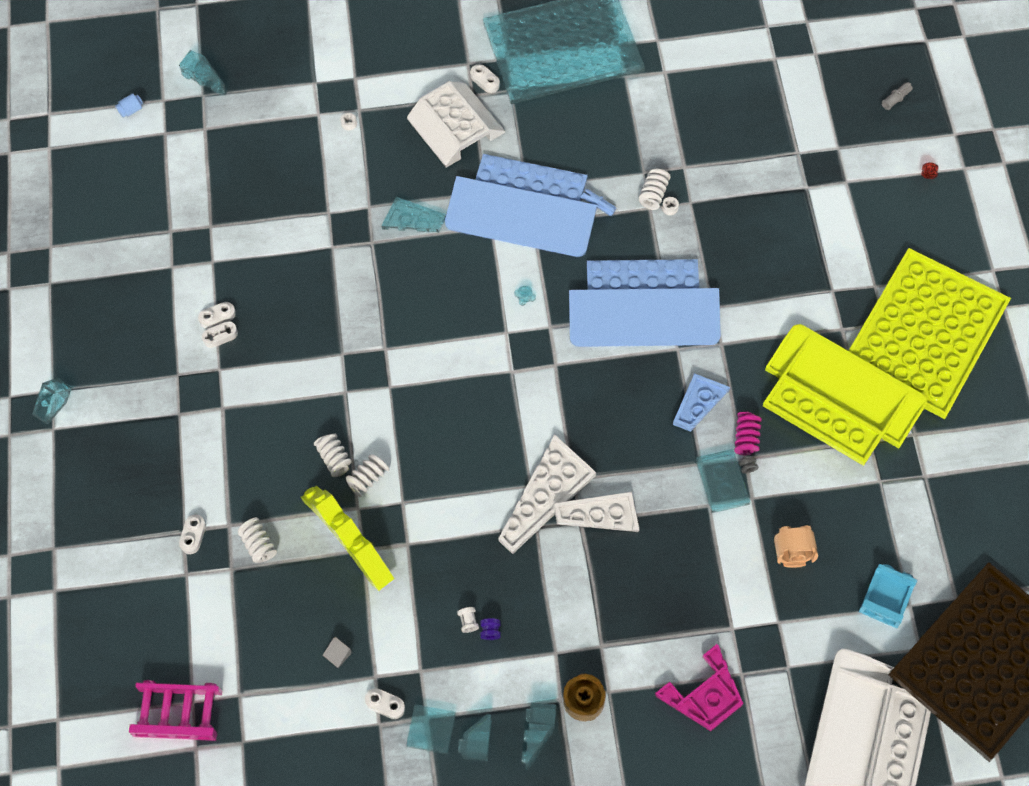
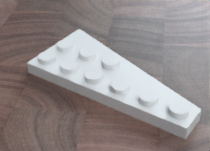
(554, 481)

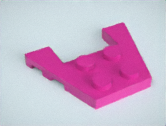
(710, 701)

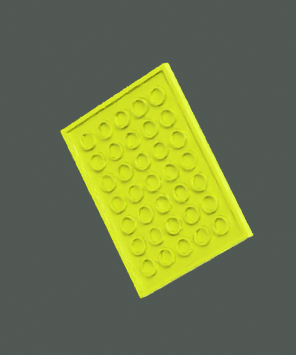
(930, 328)

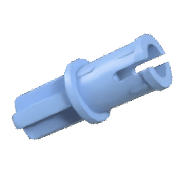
(601, 204)

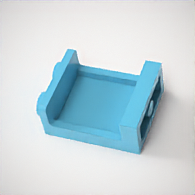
(888, 595)

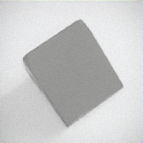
(337, 652)

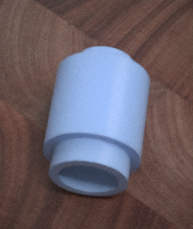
(129, 105)

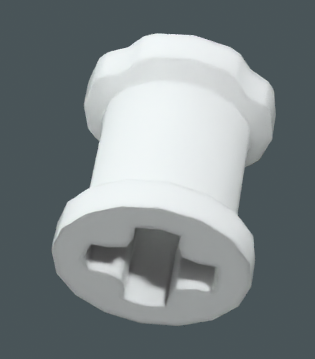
(468, 619)

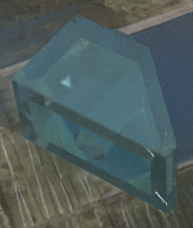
(51, 399)
(476, 740)

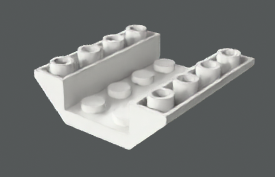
(452, 120)

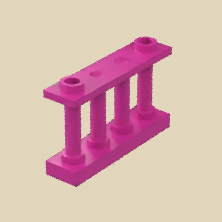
(184, 729)

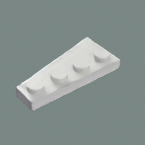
(602, 512)

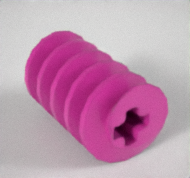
(747, 433)

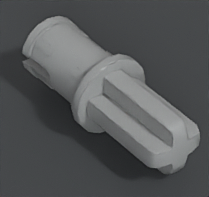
(897, 96)

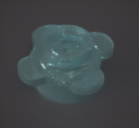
(524, 290)

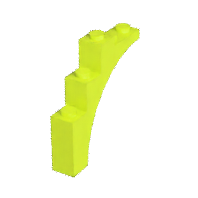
(348, 534)

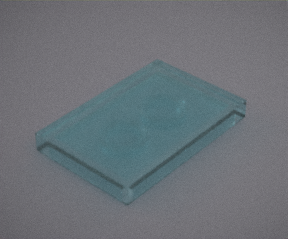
(722, 481)

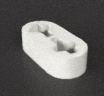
(219, 334)

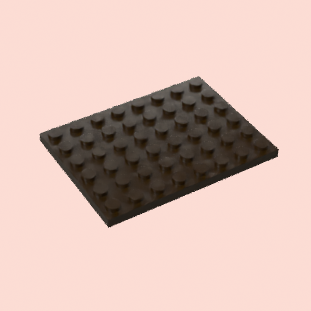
(975, 663)

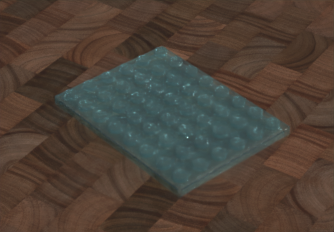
(561, 47)

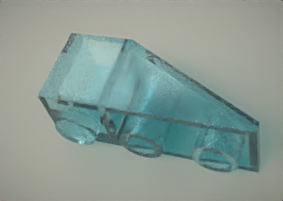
(197, 68)
(541, 726)

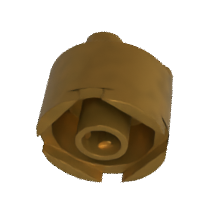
(577, 688)

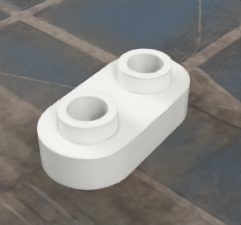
(483, 77)
(217, 315)
(192, 533)
(384, 703)

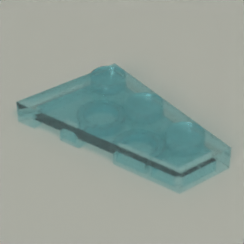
(409, 215)

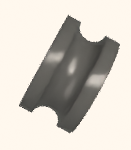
(748, 465)

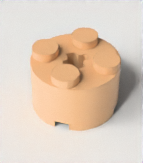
(795, 546)

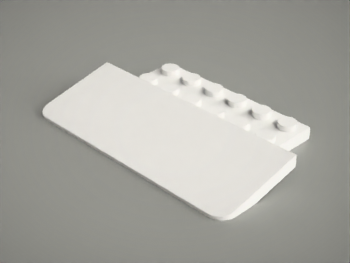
(867, 728)

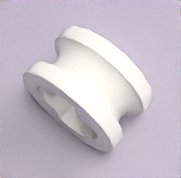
(348, 126)
(668, 201)

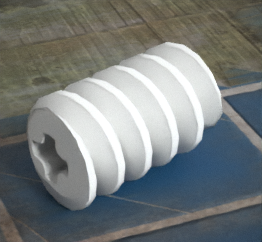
(654, 188)
(332, 454)
(365, 474)
(254, 541)

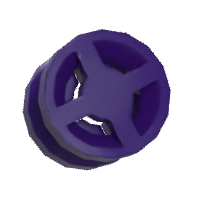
(490, 629)

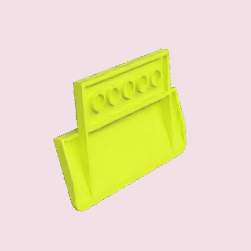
(839, 395)

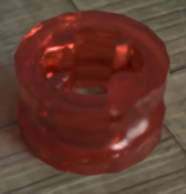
(929, 170)

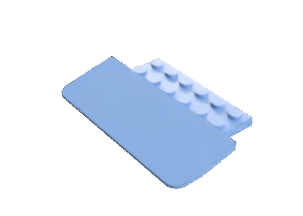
(523, 206)
(644, 305)

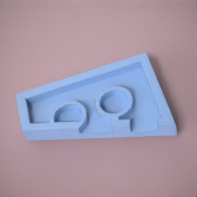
(699, 401)

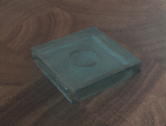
(431, 729)

